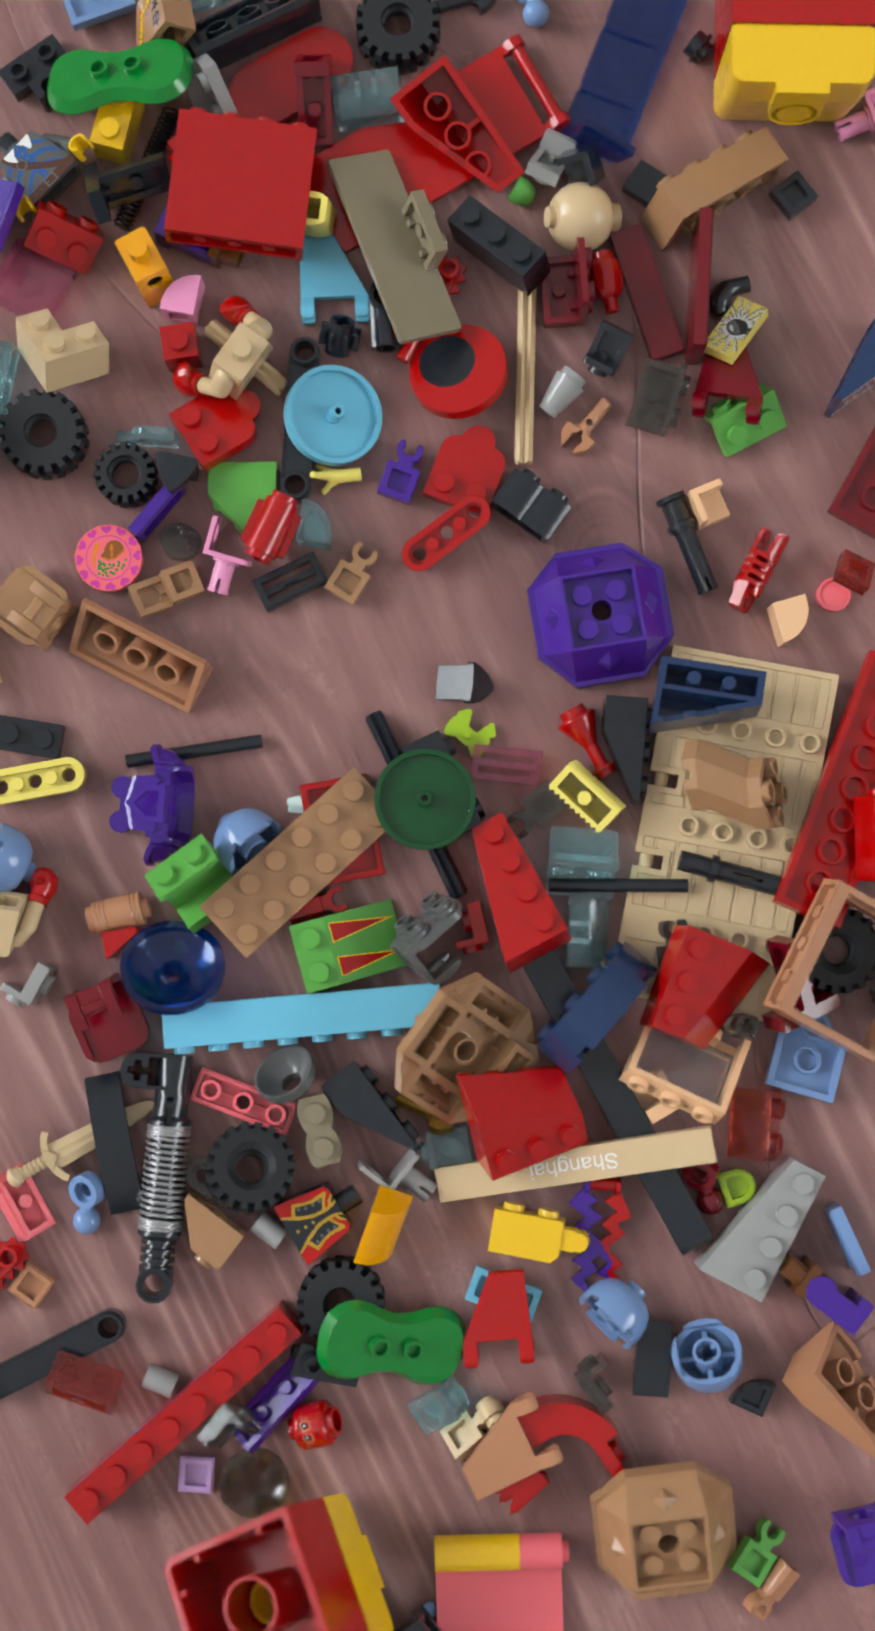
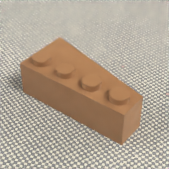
(712, 184)

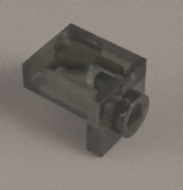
(224, 1422)

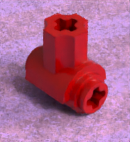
(271, 527)

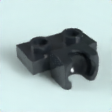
(32, 70)

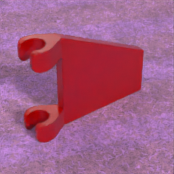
(500, 1315)

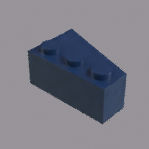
(703, 694)

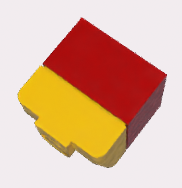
(792, 59)
(283, 1573)

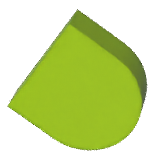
(736, 1186)

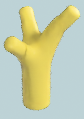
(335, 476)

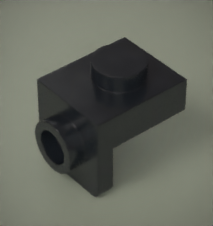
(607, 349)

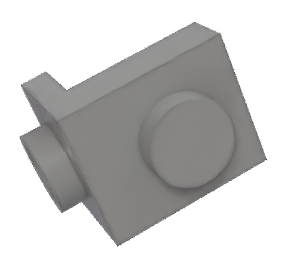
(543, 163)
(39, 983)

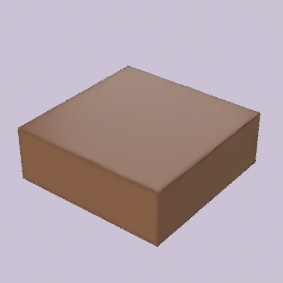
(32, 1284)

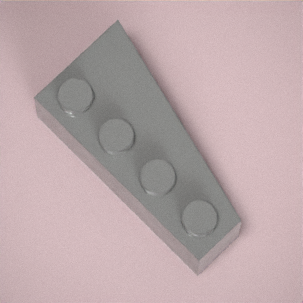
(762, 1231)

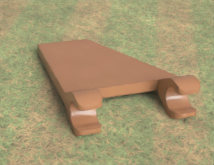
(505, 1452)

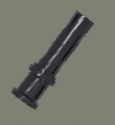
(682, 527)

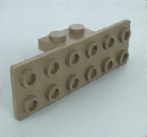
(398, 244)

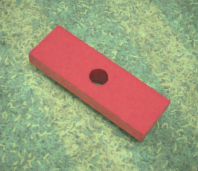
(223, 1092)

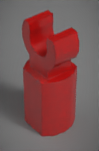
(318, 905)

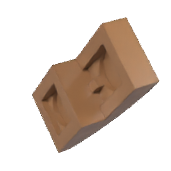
(165, 590)

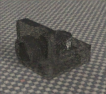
(597, 1388)

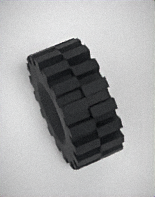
(403, 49)
(48, 459)
(859, 964)
(249, 1141)
(331, 1276)

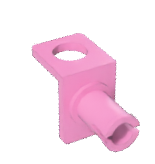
(859, 121)
(224, 563)

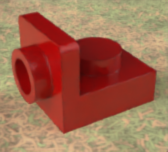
(473, 921)

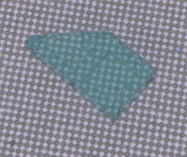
(149, 437)

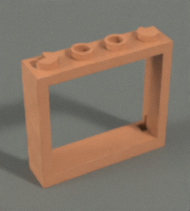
(803, 956)

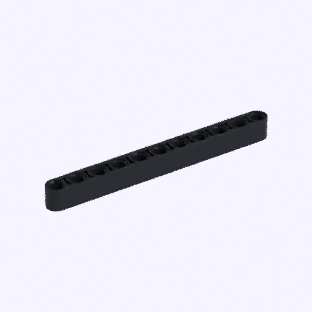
(622, 1110)

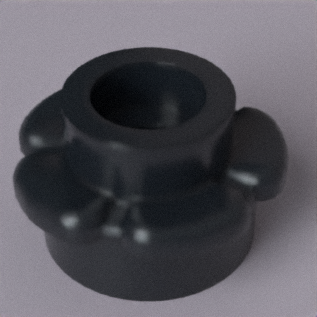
(698, 46)

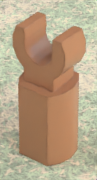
(773, 1588)

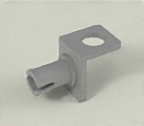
(404, 1174)

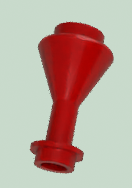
(580, 726)

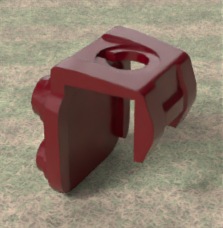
(106, 1020)

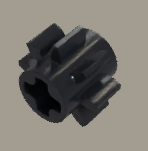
(339, 336)

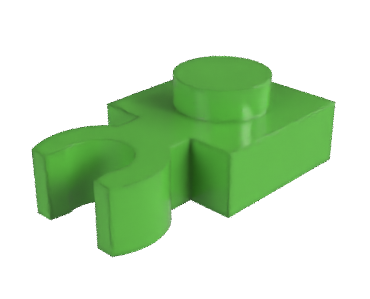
(753, 1556)

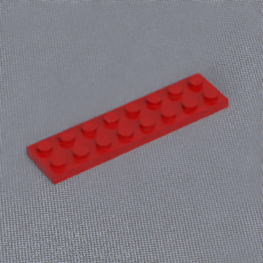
(828, 831)

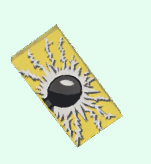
(735, 330)

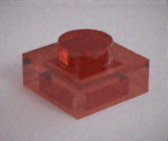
(854, 572)

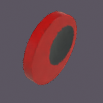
(459, 372)

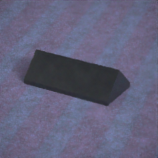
(250, 28)

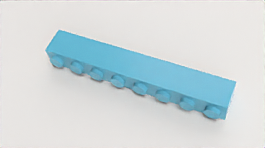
(297, 1016)

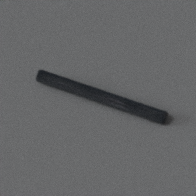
(440, 856)

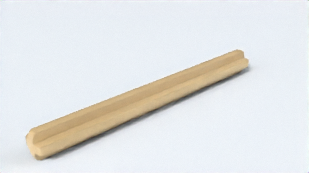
(525, 378)

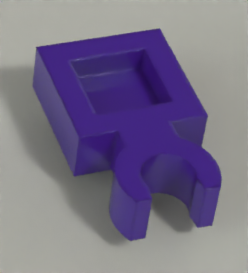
(400, 477)

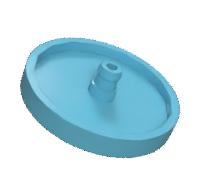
(332, 415)

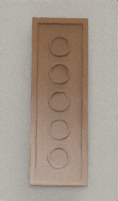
(296, 864)

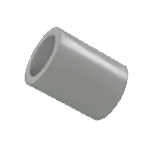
(269, 1230)
(160, 1380)

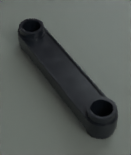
(294, 464)
(78, 1340)

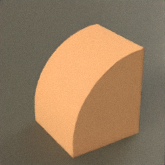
(788, 618)

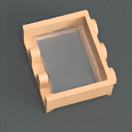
(684, 1074)

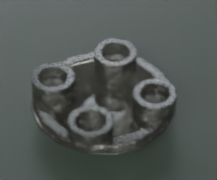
(254, 1482)

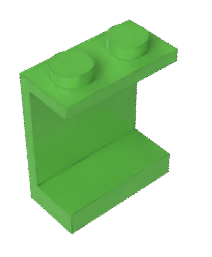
(189, 880)

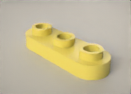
(52, 775)

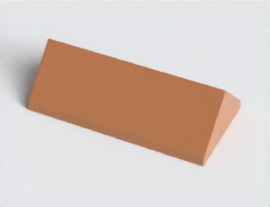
(139, 656)

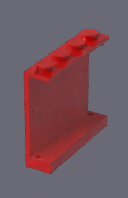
(240, 183)

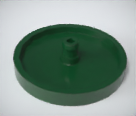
(425, 799)

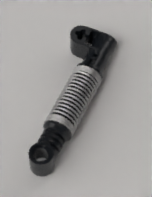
(163, 1166)

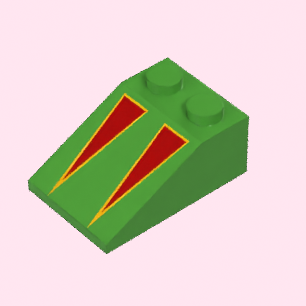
(346, 946)

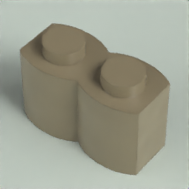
(323, 1137)

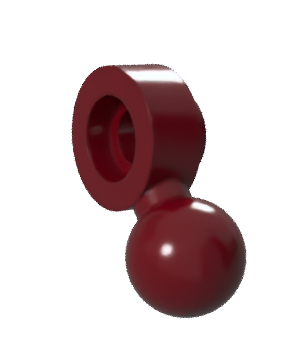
(709, 1199)

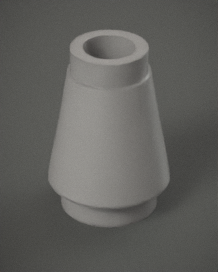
(562, 391)

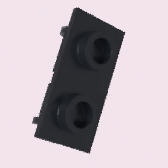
(308, 1367)

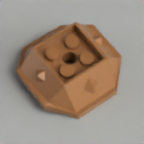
(462, 1029)
(664, 1528)

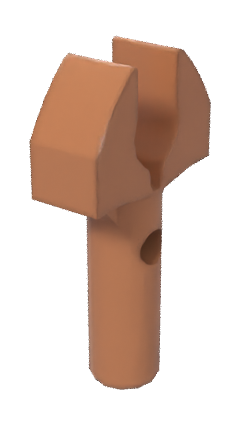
(585, 428)

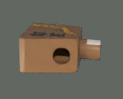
(164, 20)

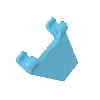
(328, 276)

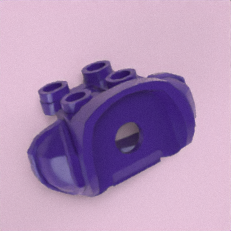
(158, 805)

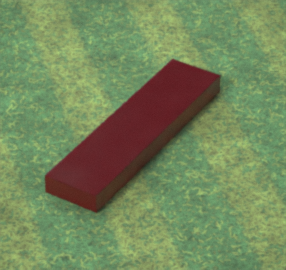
(646, 293)

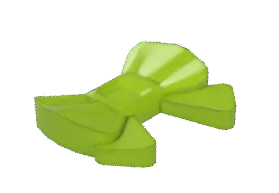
(459, 728)

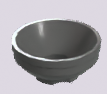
(281, 1068)

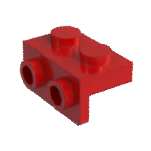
(64, 236)

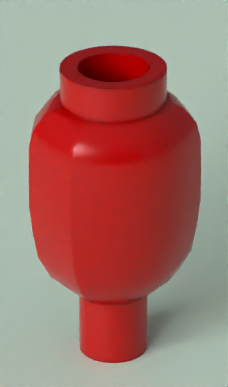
(607, 278)

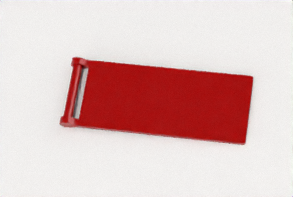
(426, 166)

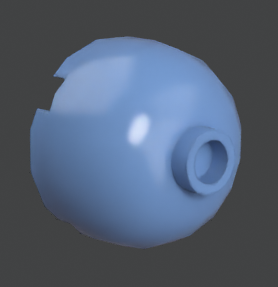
(243, 836)
(14, 858)
(617, 1309)
(707, 1355)

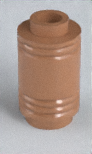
(118, 913)

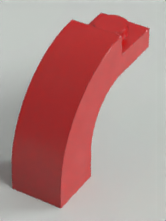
(577, 1417)

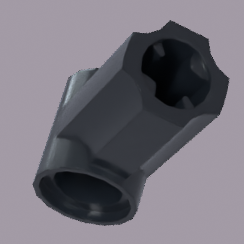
(382, 333)

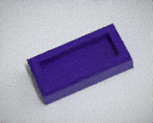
(155, 512)

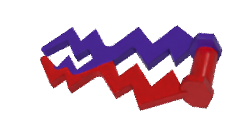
(597, 1246)

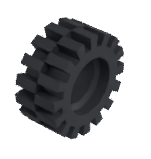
(126, 454)

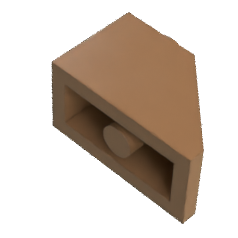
(210, 1231)

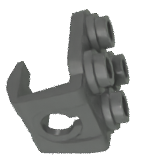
(419, 932)

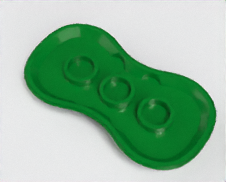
(142, 74)
(367, 1339)

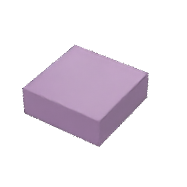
(196, 1473)

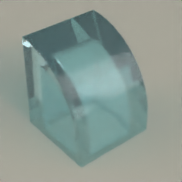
(314, 527)

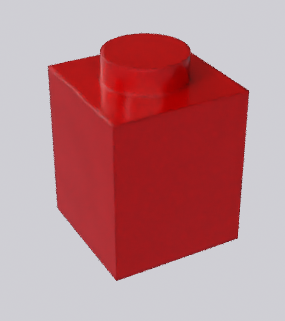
(180, 344)

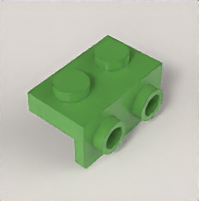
(729, 422)

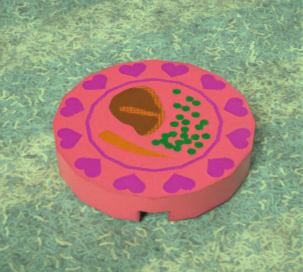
(109, 558)

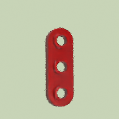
(432, 540)

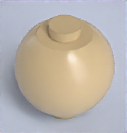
(582, 212)

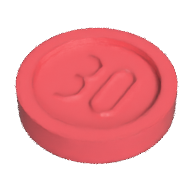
(832, 596)

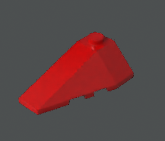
(450, 118)

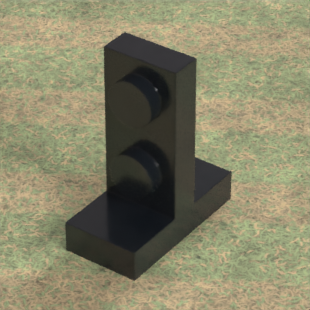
(125, 183)

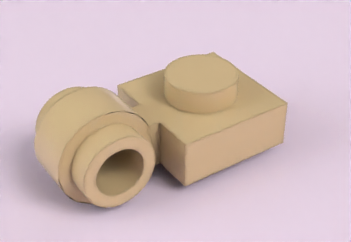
(467, 1432)

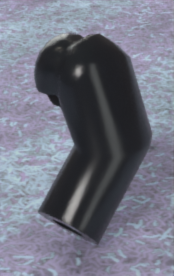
(724, 291)

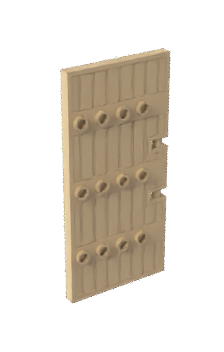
(795, 731)

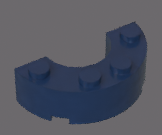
(597, 1008)

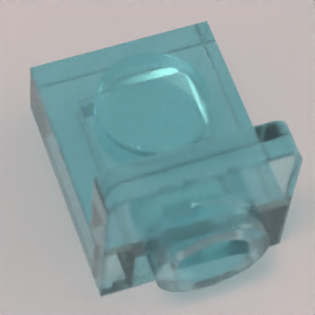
(446, 1148)
(440, 1406)

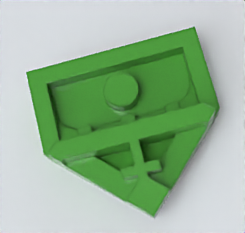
(238, 485)

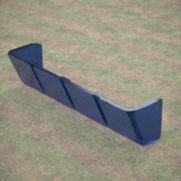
(622, 75)

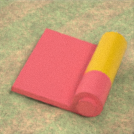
(500, 1581)

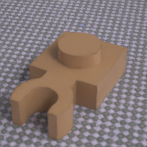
(349, 578)

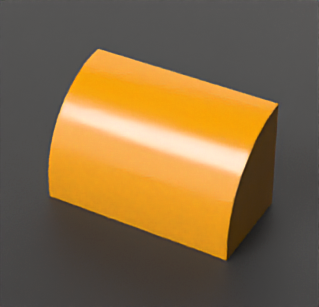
(383, 1226)

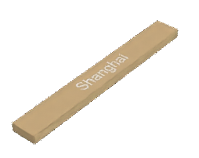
(584, 1164)

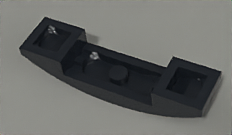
(113, 1142)

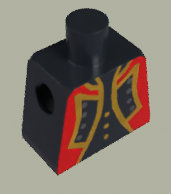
(317, 1217)

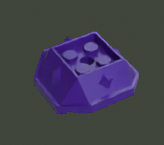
(594, 650)

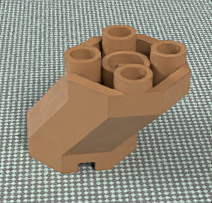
(734, 784)

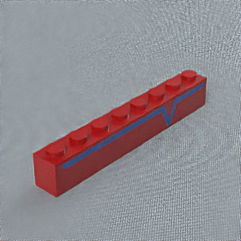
(184, 1412)

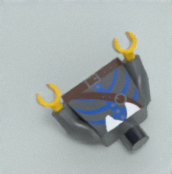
(42, 165)

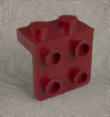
(566, 289)

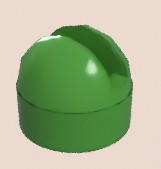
(522, 192)

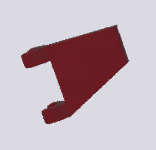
(728, 381)

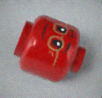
(315, 1424)

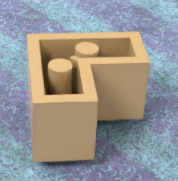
(59, 355)

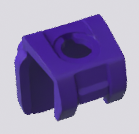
(855, 1544)

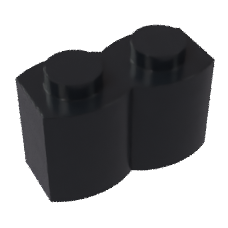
(531, 504)

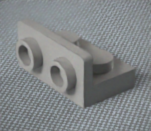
(208, 87)

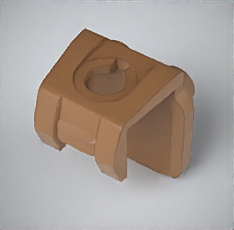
(33, 607)

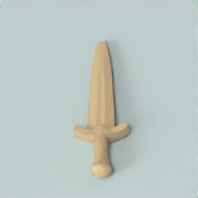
(68, 1148)

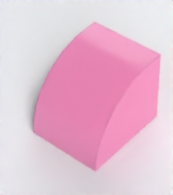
(183, 299)

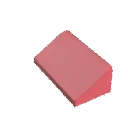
(24, 1208)

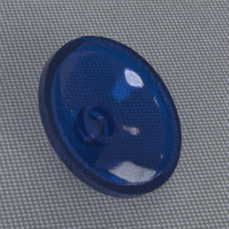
(170, 951)

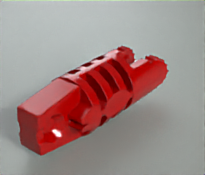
(757, 569)

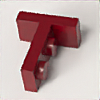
(315, 94)
(810, 1002)

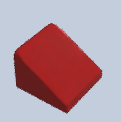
(116, 940)

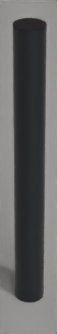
(200, 750)
(618, 885)

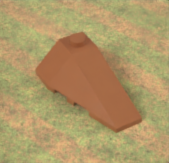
(833, 1385)

